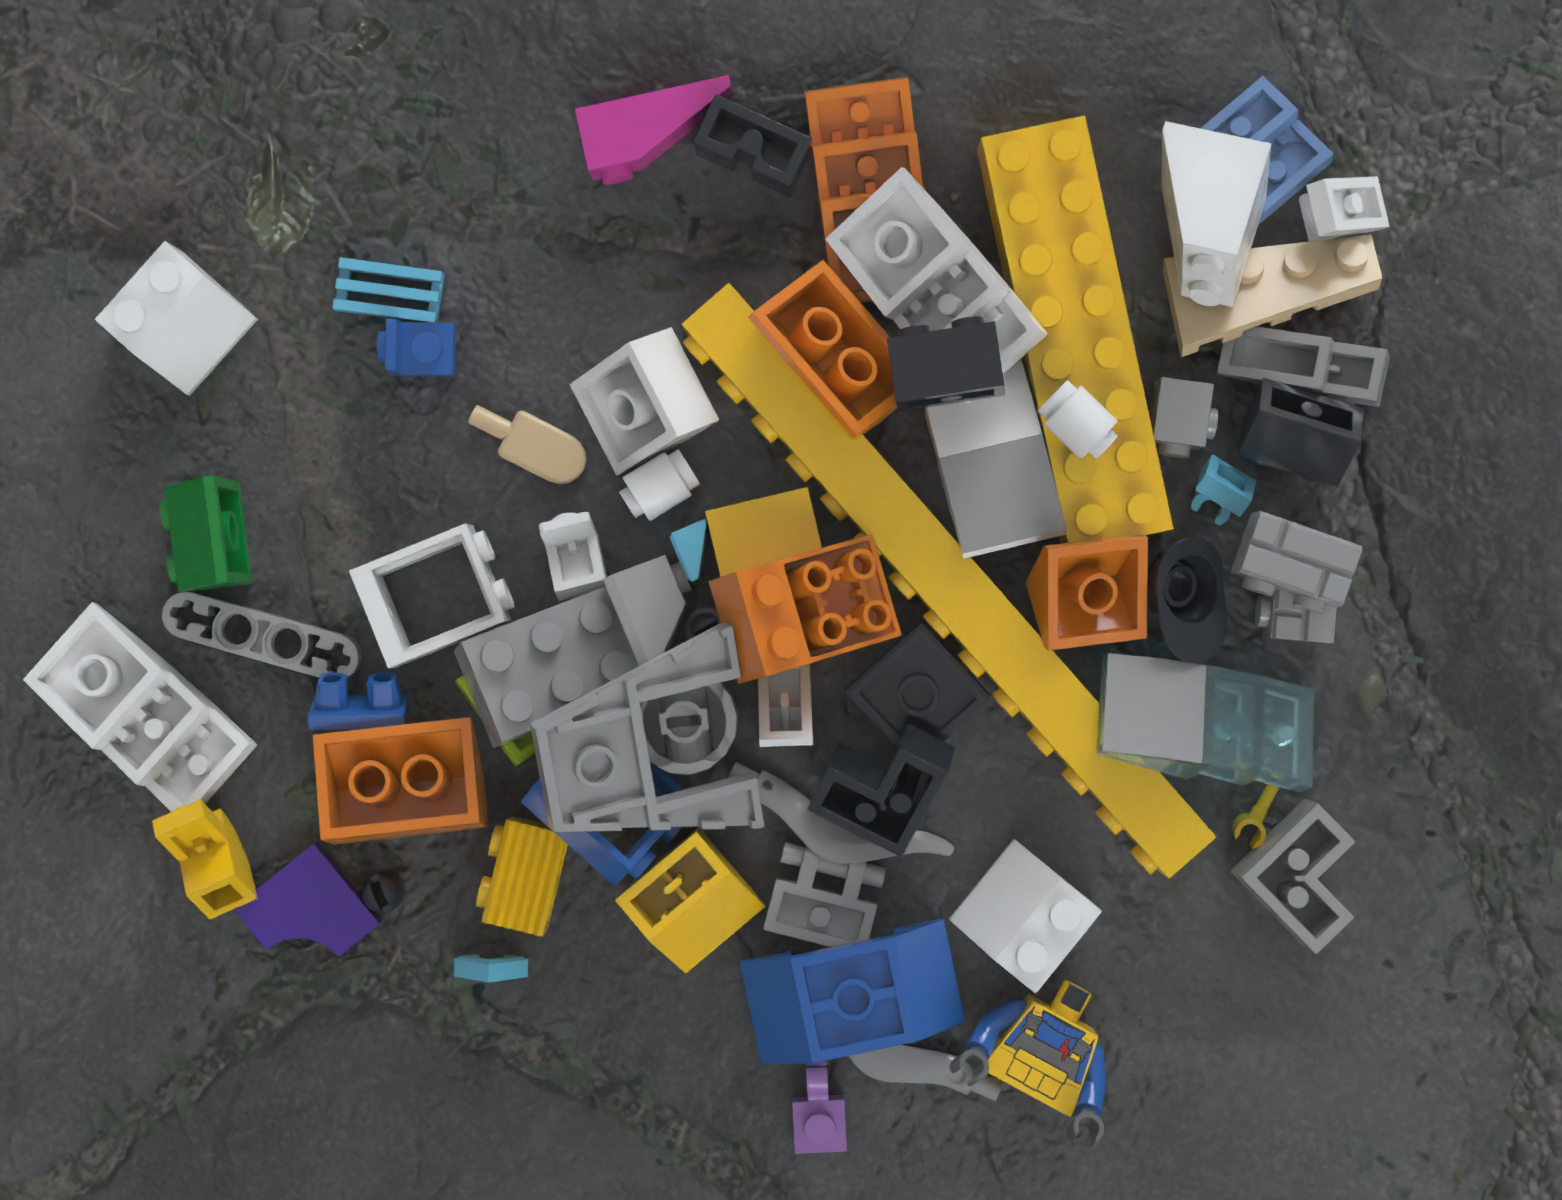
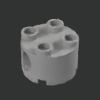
(690, 728)

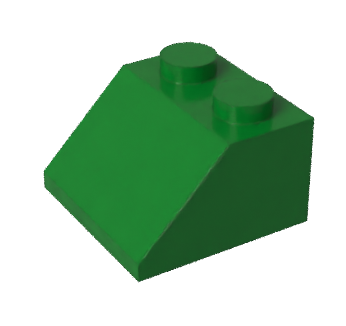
(206, 534)

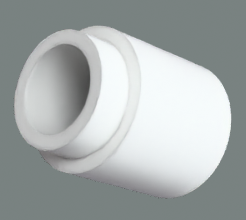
(1079, 420)
(658, 485)

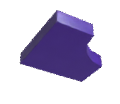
(309, 902)

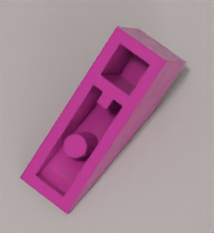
(638, 129)

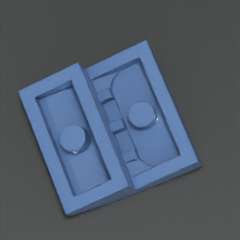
(1270, 117)

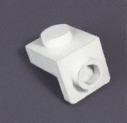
(573, 554)

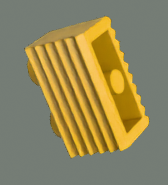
(523, 877)

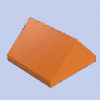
(1091, 592)

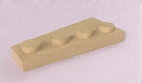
(1275, 286)

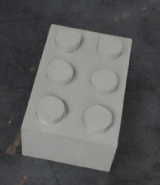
(543, 663)

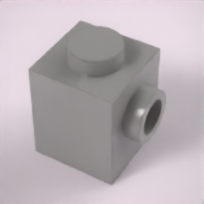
(1182, 416)

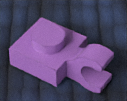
(819, 1116)

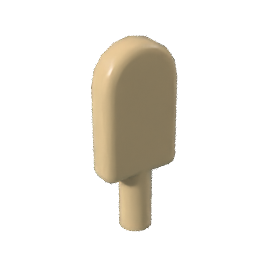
(534, 445)

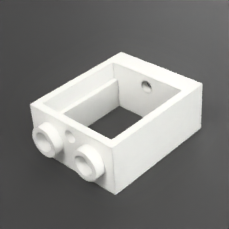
(382, 611)

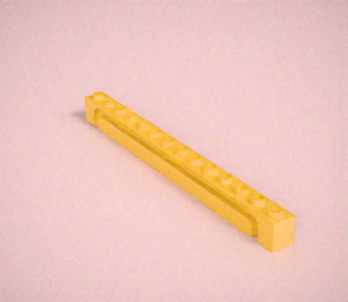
(953, 588)

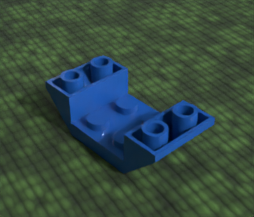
(853, 996)

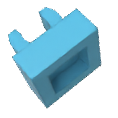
(1225, 486)

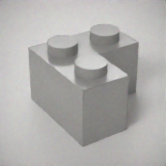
(1287, 870)

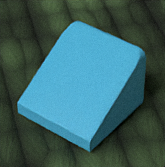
(690, 548)

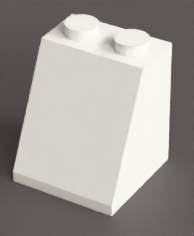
(1213, 207)

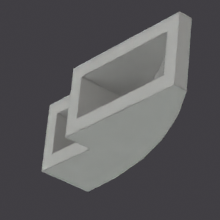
(1308, 363)

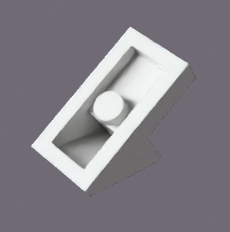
(1343, 208)

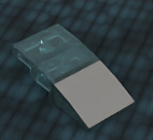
(1205, 722)

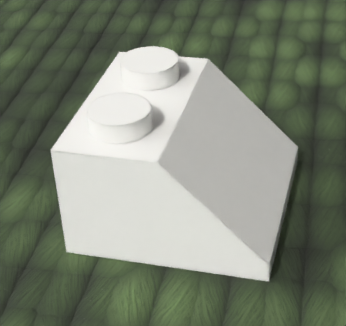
(176, 318)
(644, 400)
(1025, 915)

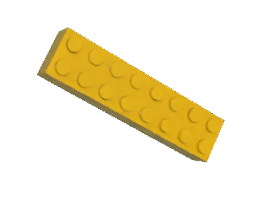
(1066, 273)

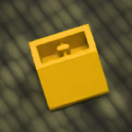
(689, 901)

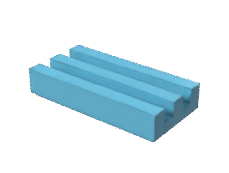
(345, 285)

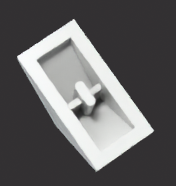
(785, 708)

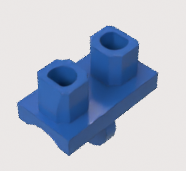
(341, 712)

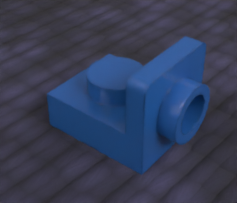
(418, 348)

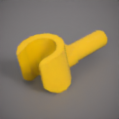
(1256, 816)

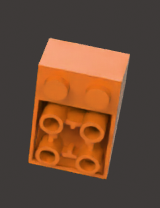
(806, 607)

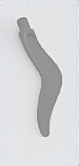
(825, 837)
(922, 1065)

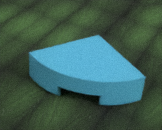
(490, 969)

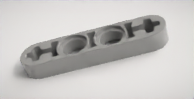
(263, 634)

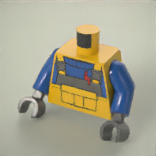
(1044, 1055)

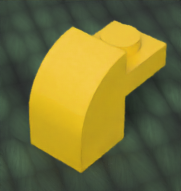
(210, 857)

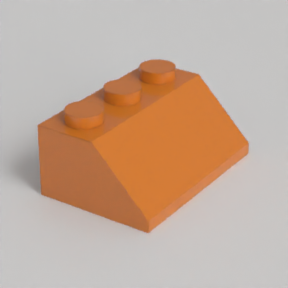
(832, 347)
(399, 781)

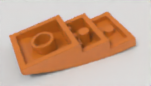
(857, 144)

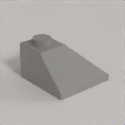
(649, 604)

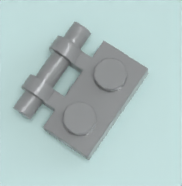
(818, 913)

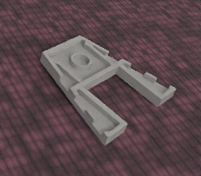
(598, 758)

